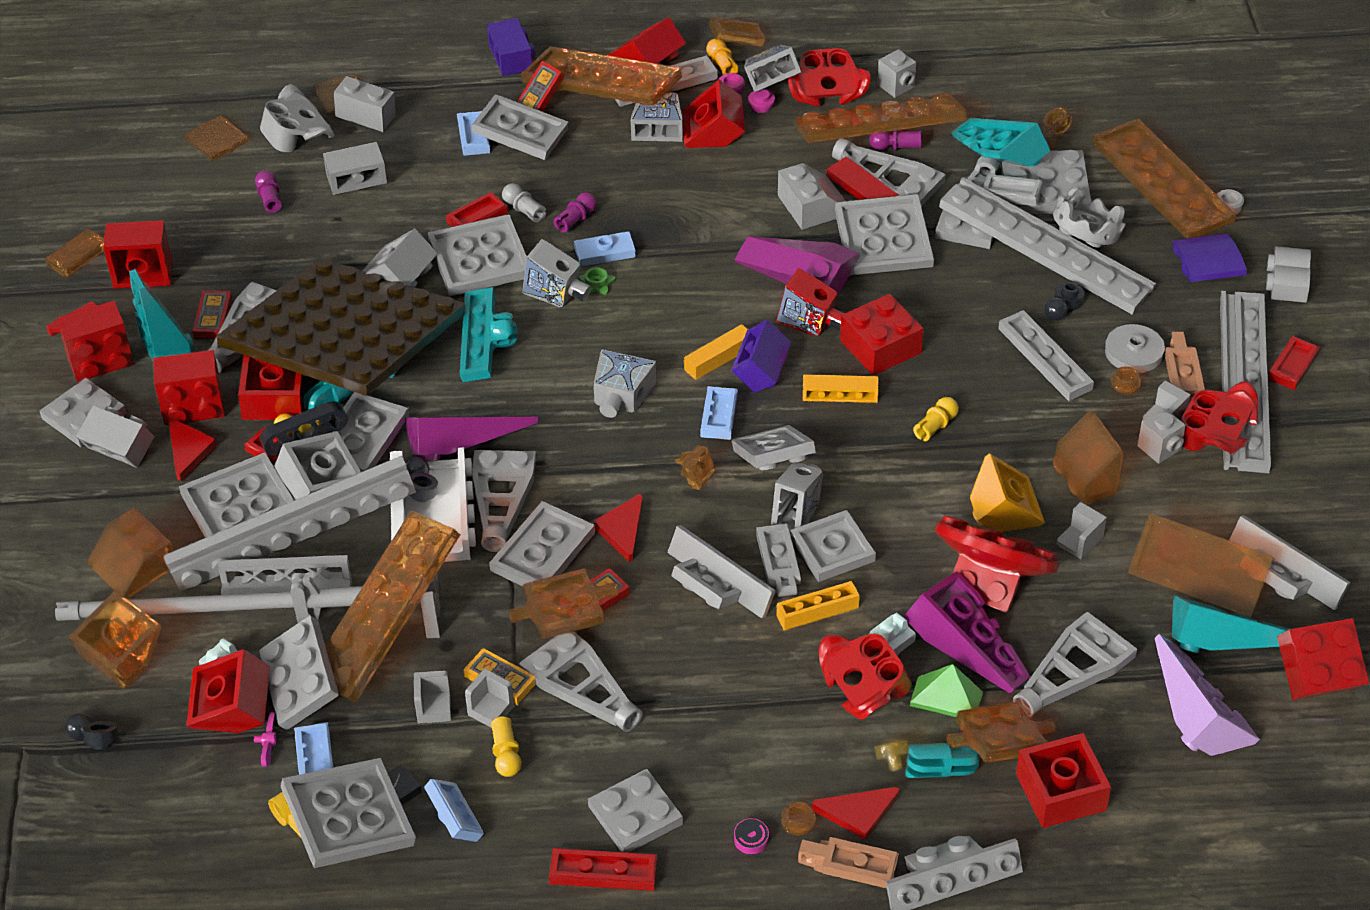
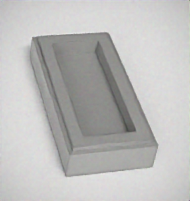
(1014, 189)

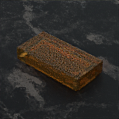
(737, 31)
(75, 253)

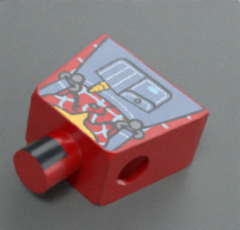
(808, 305)

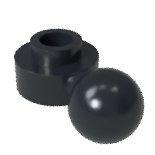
(1067, 297)
(423, 482)
(97, 734)

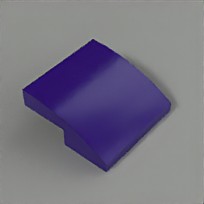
(1209, 257)

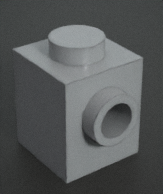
(896, 73)
(1161, 435)

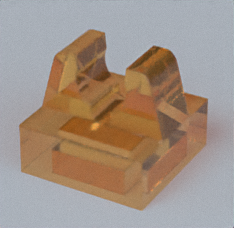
(696, 466)

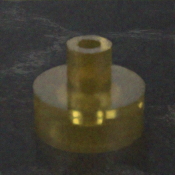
(892, 751)

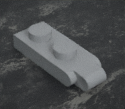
(778, 559)

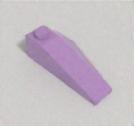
(1198, 705)

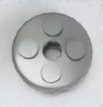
(1088, 220)

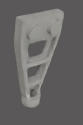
(922, 178)
(956, 230)
(247, 300)
(501, 466)
(1094, 639)
(562, 654)

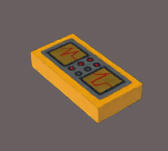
(521, 680)

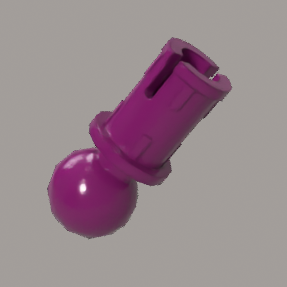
(899, 139)
(268, 190)
(576, 211)

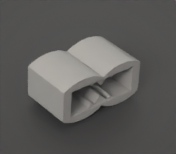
(1289, 274)

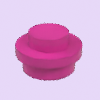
(761, 100)

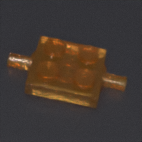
(563, 603)
(998, 731)

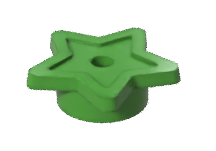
(597, 279)

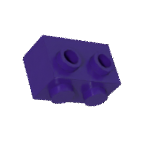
(510, 46)
(761, 356)

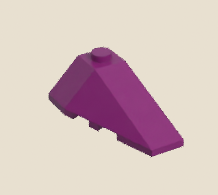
(782, 257)
(446, 434)
(955, 623)

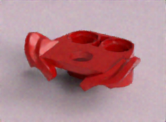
(849, 80)
(1205, 417)
(841, 656)

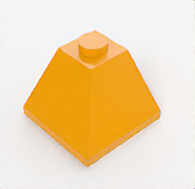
(1004, 497)

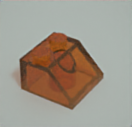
(1089, 460)
(130, 553)
(117, 639)

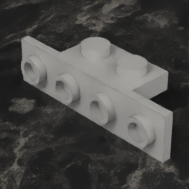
(1291, 569)
(716, 576)
(951, 870)

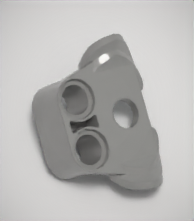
(283, 121)

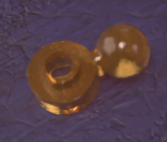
(1056, 122)

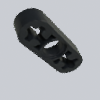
(321, 413)

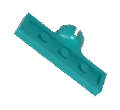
(482, 333)

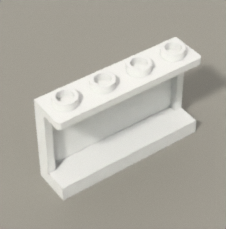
(448, 506)

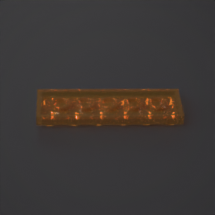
(608, 75)
(881, 118)
(1163, 179)
(387, 601)

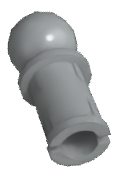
(523, 202)

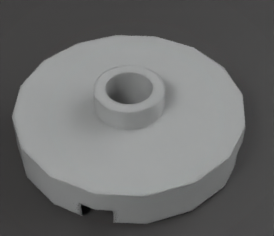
(1134, 347)

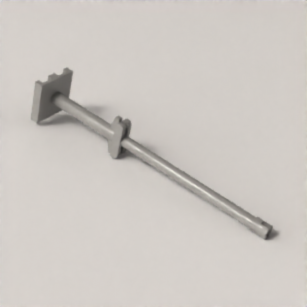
(304, 597)

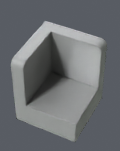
(1170, 398)
(1085, 531)
(432, 696)
(489, 697)

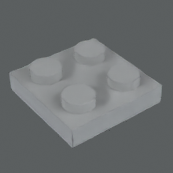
(73, 406)
(832, 545)
(635, 811)

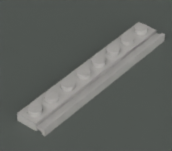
(1047, 245)
(1246, 360)
(291, 522)

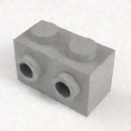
(364, 104)
(355, 168)
(115, 435)

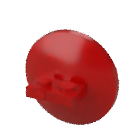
(994, 562)

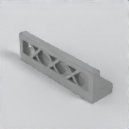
(257, 582)

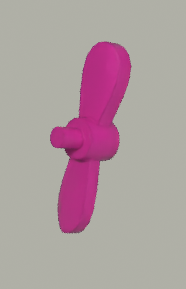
(267, 739)

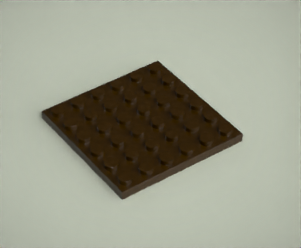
(342, 326)

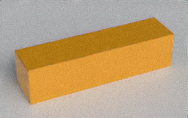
(715, 353)
(840, 388)
(817, 605)

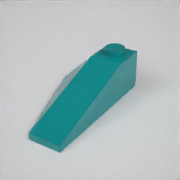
(1004, 140)
(155, 324)
(1211, 628)

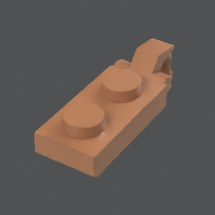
(1183, 365)
(849, 860)

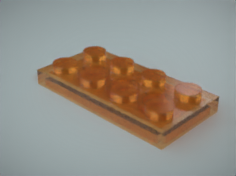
(1200, 565)

